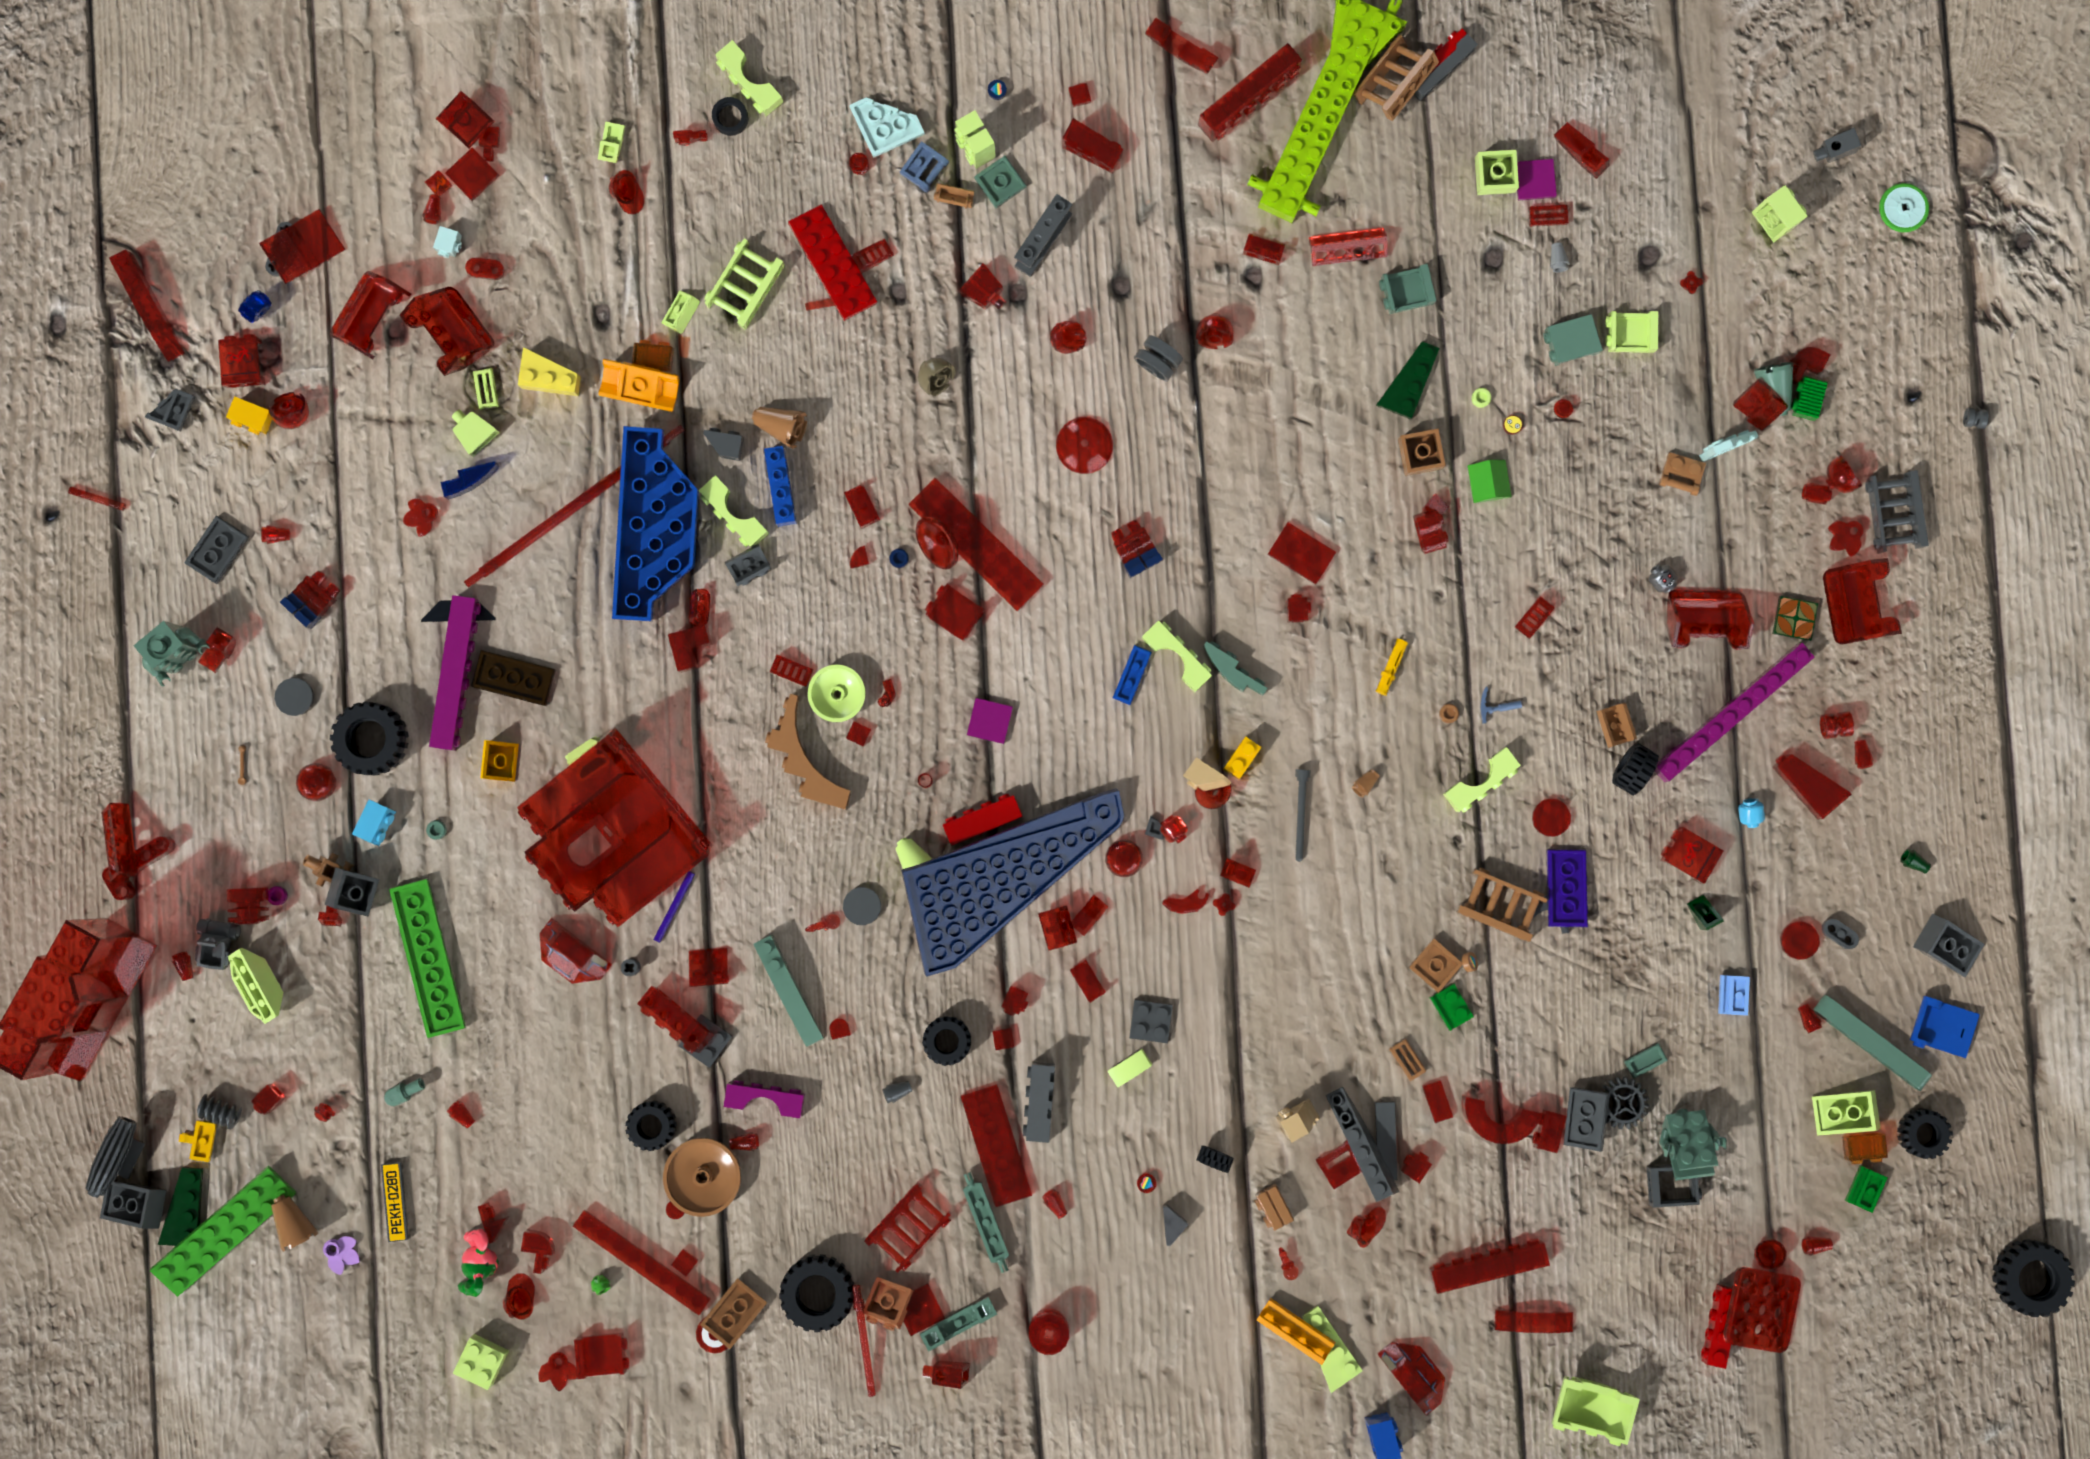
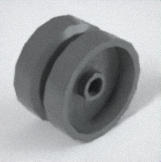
(1158, 358)

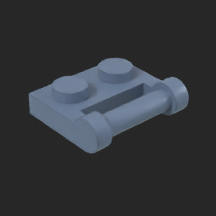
(919, 163)

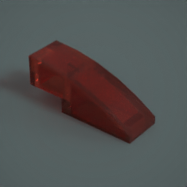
(1582, 150)

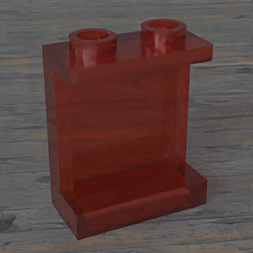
(954, 612)
(601, 1355)

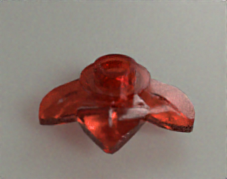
(417, 516)
(1844, 539)
(558, 1373)

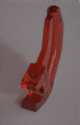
(1186, 905)

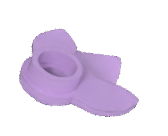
(344, 1253)

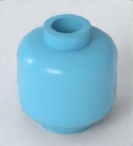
(1751, 812)

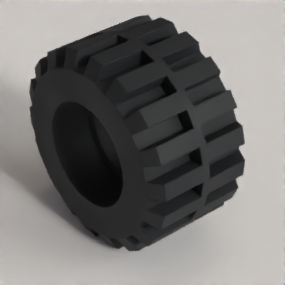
(1635, 769)
(934, 1052)
(634, 1125)
(1940, 1136)

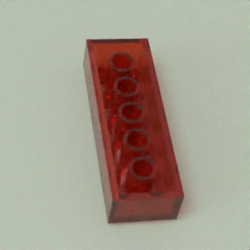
(1250, 92)

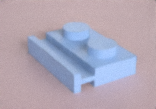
(1733, 995)

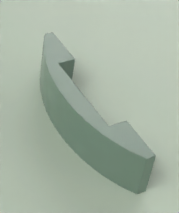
(958, 1323)

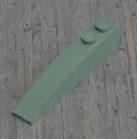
(788, 990)

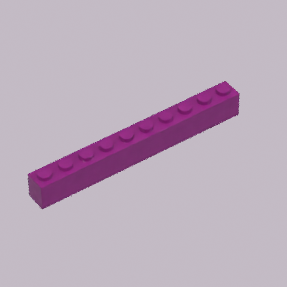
(1733, 712)

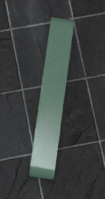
(1872, 1042)

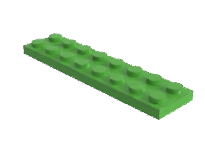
(427, 958)
(221, 1232)

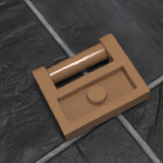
(1685, 468)

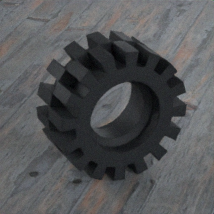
(1215, 1159)

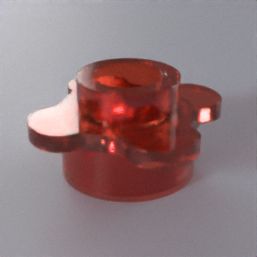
(1691, 288)
(1224, 899)
(323, 1112)

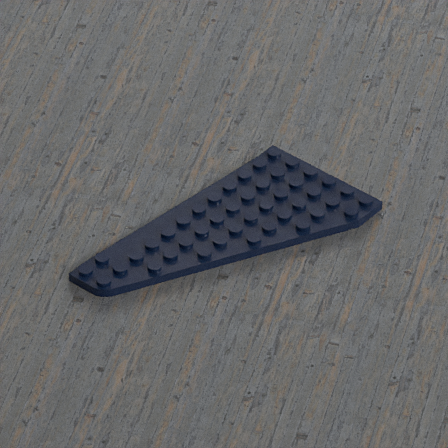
(982, 886)

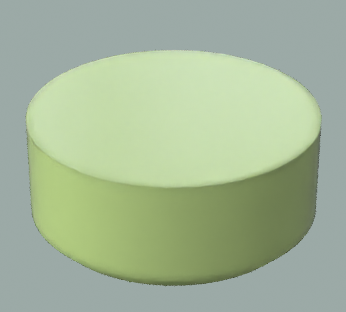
(1481, 397)

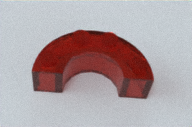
(1499, 1132)

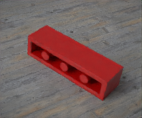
(982, 820)

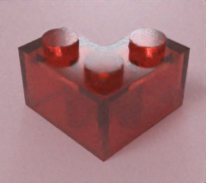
(685, 642)

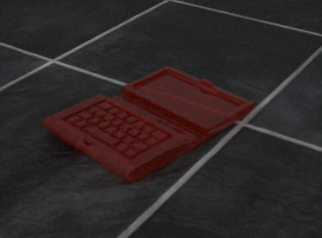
(302, 246)

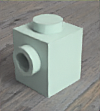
(447, 242)

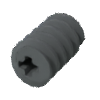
(218, 1113)

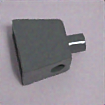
(1845, 143)

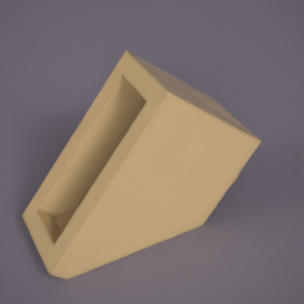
(1204, 777)

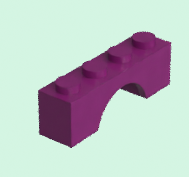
(789, 1102)

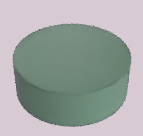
(436, 830)

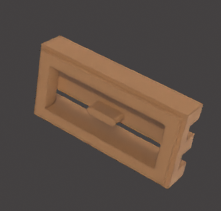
(1416, 1073)

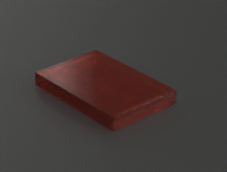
(1301, 553)

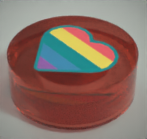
(1146, 1183)

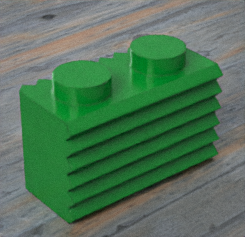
(1809, 398)

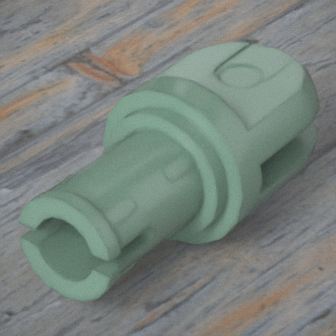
(402, 1092)

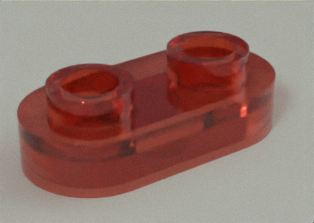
(485, 268)
(699, 608)

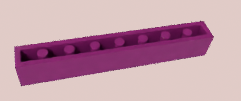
(454, 673)

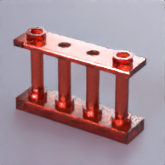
(903, 1209)

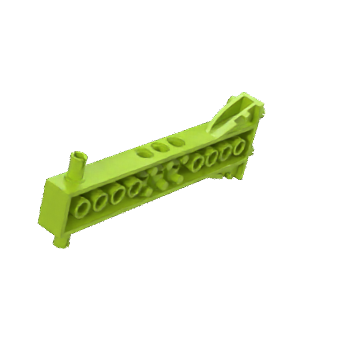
(1356, 41)

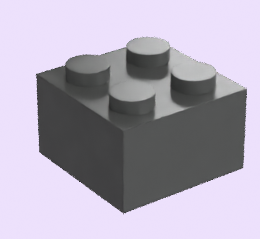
(351, 892)

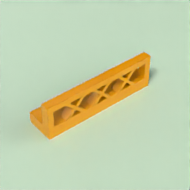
(1296, 1331)

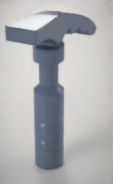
(1501, 707)

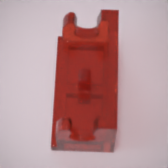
(1263, 249)
(862, 506)
(1087, 981)

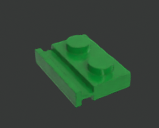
(1451, 1007)
(1866, 1189)

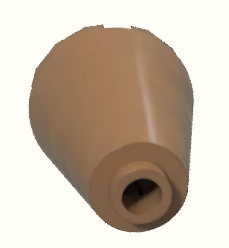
(782, 424)
(291, 1223)

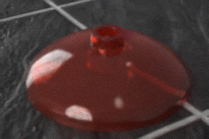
(1088, 458)
(937, 542)

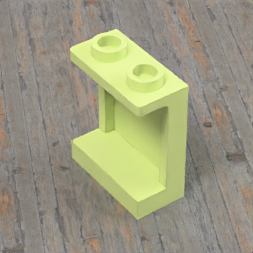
(1632, 332)

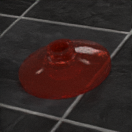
(1211, 801)

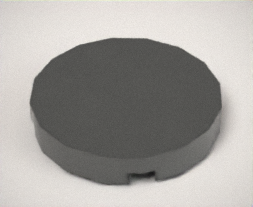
(294, 696)
(862, 906)

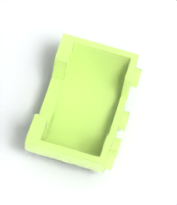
(1595, 1409)

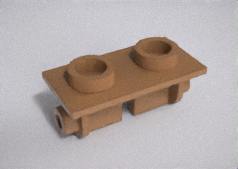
(954, 195)

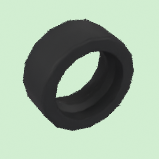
(730, 101)

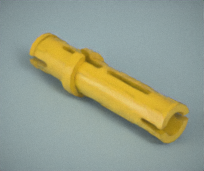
(1388, 674)

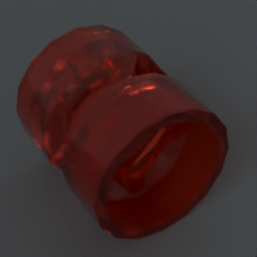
(1833, 725)

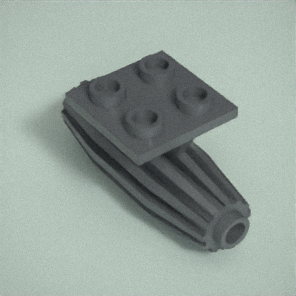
(115, 1156)

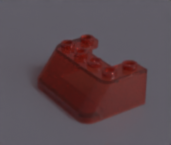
(451, 326)
(1855, 602)
(1709, 615)

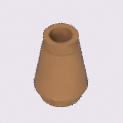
(1365, 783)

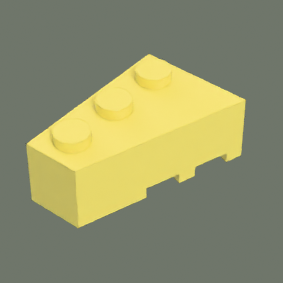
(546, 376)

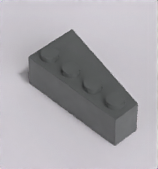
(1040, 1102)

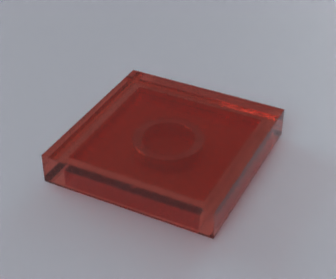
(472, 174)
(922, 1310)

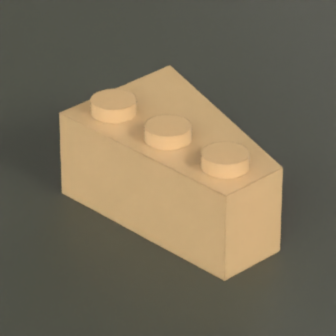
(1298, 1120)

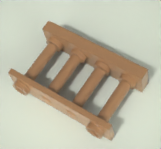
(1407, 88)
(1486, 916)

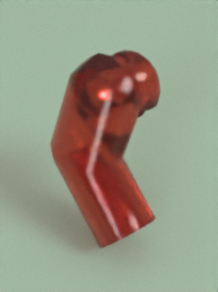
(889, 694)

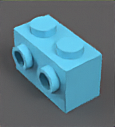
(374, 823)

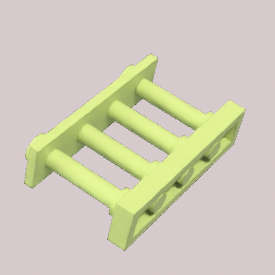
(754, 300)

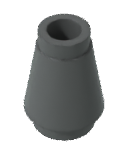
(896, 1091)

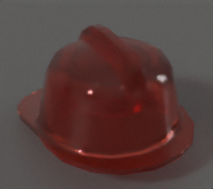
(627, 192)
(1366, 1227)
(519, 1296)

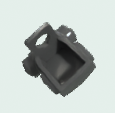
(215, 943)

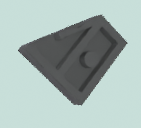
(172, 410)

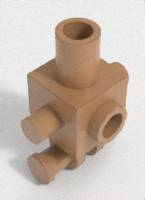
(324, 867)

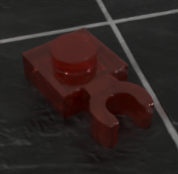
(686, 137)

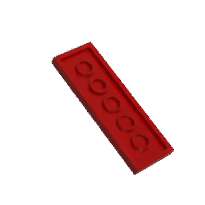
(832, 262)

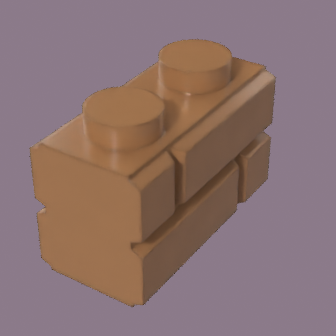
(1274, 1207)

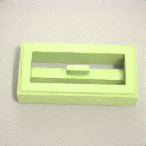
(488, 404)

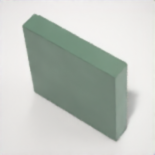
(1000, 182)

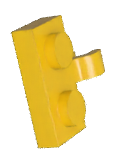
(201, 1141)

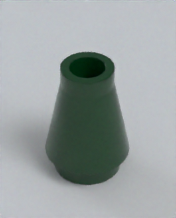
(1913, 860)

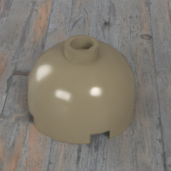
(934, 375)

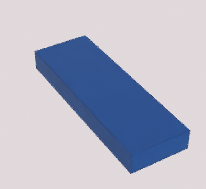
(1132, 675)

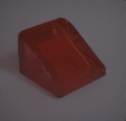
(1436, 503)

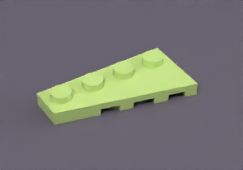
(1340, 1363)

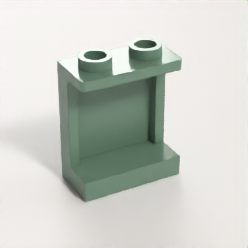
(1407, 289)
(1572, 339)

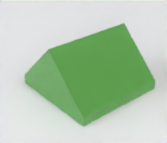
(1489, 481)

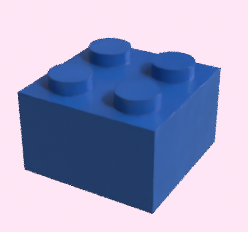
(1383, 1437)

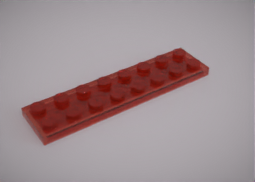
(978, 545)

